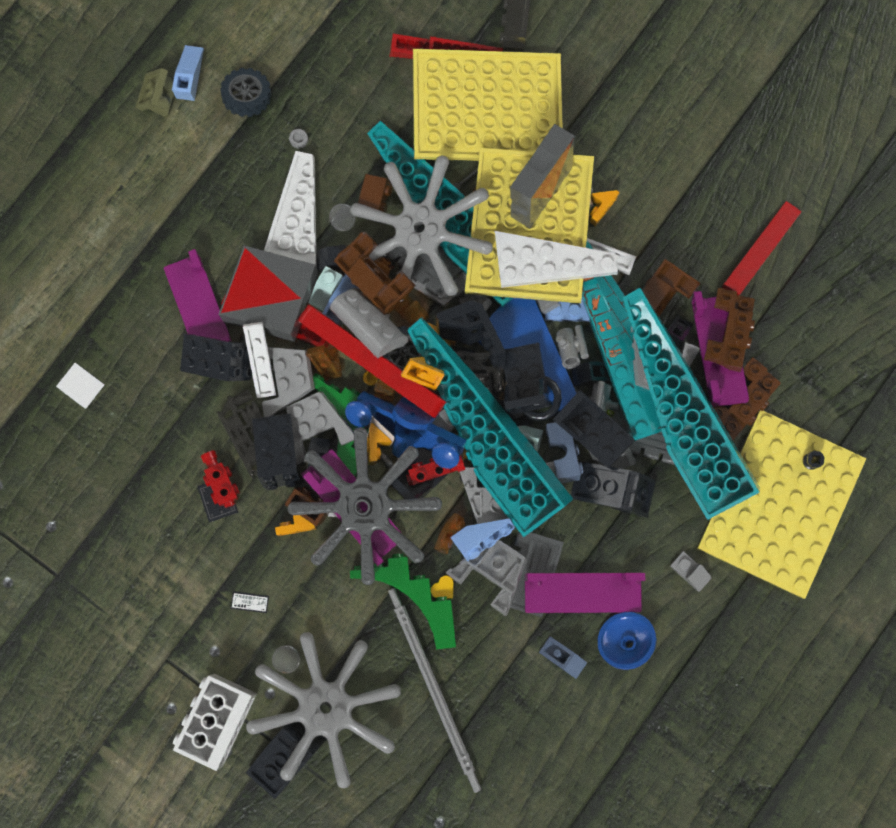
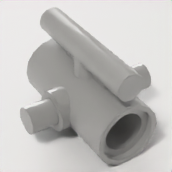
(570, 346)
(601, 396)

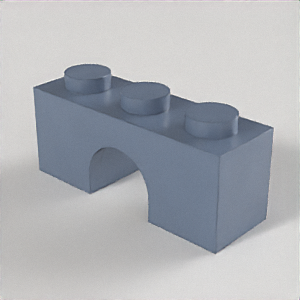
(567, 468)

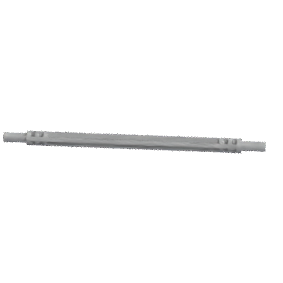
(434, 689)

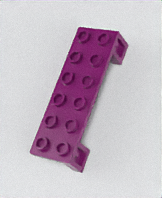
(196, 298)
(723, 385)
(329, 493)
(583, 592)

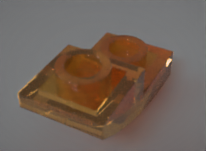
(452, 526)

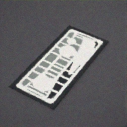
(249, 602)

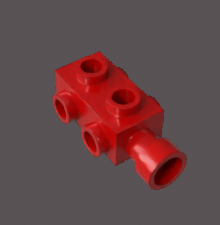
(429, 471)
(220, 483)

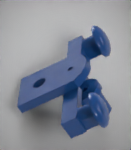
(409, 426)

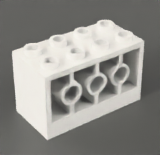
(228, 721)

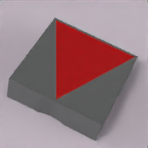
(542, 176)
(269, 291)

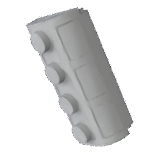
(367, 322)

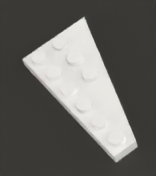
(295, 219)
(537, 261)

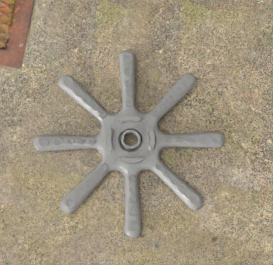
(424, 214)
(321, 723)

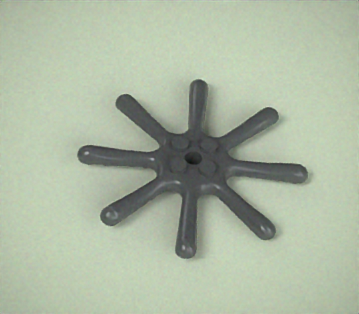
(378, 503)

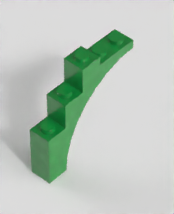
(340, 401)
(437, 613)

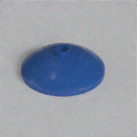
(619, 632)

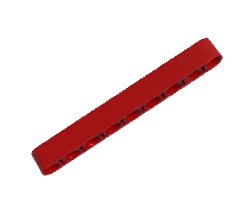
(379, 367)

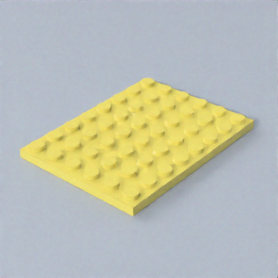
(483, 101)
(561, 221)
(793, 518)

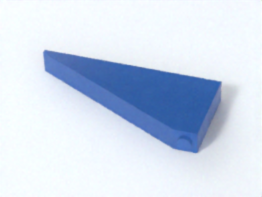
(522, 324)

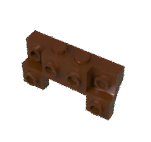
(370, 278)
(666, 283)
(736, 334)
(759, 391)

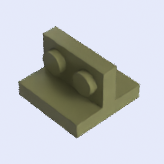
(156, 92)

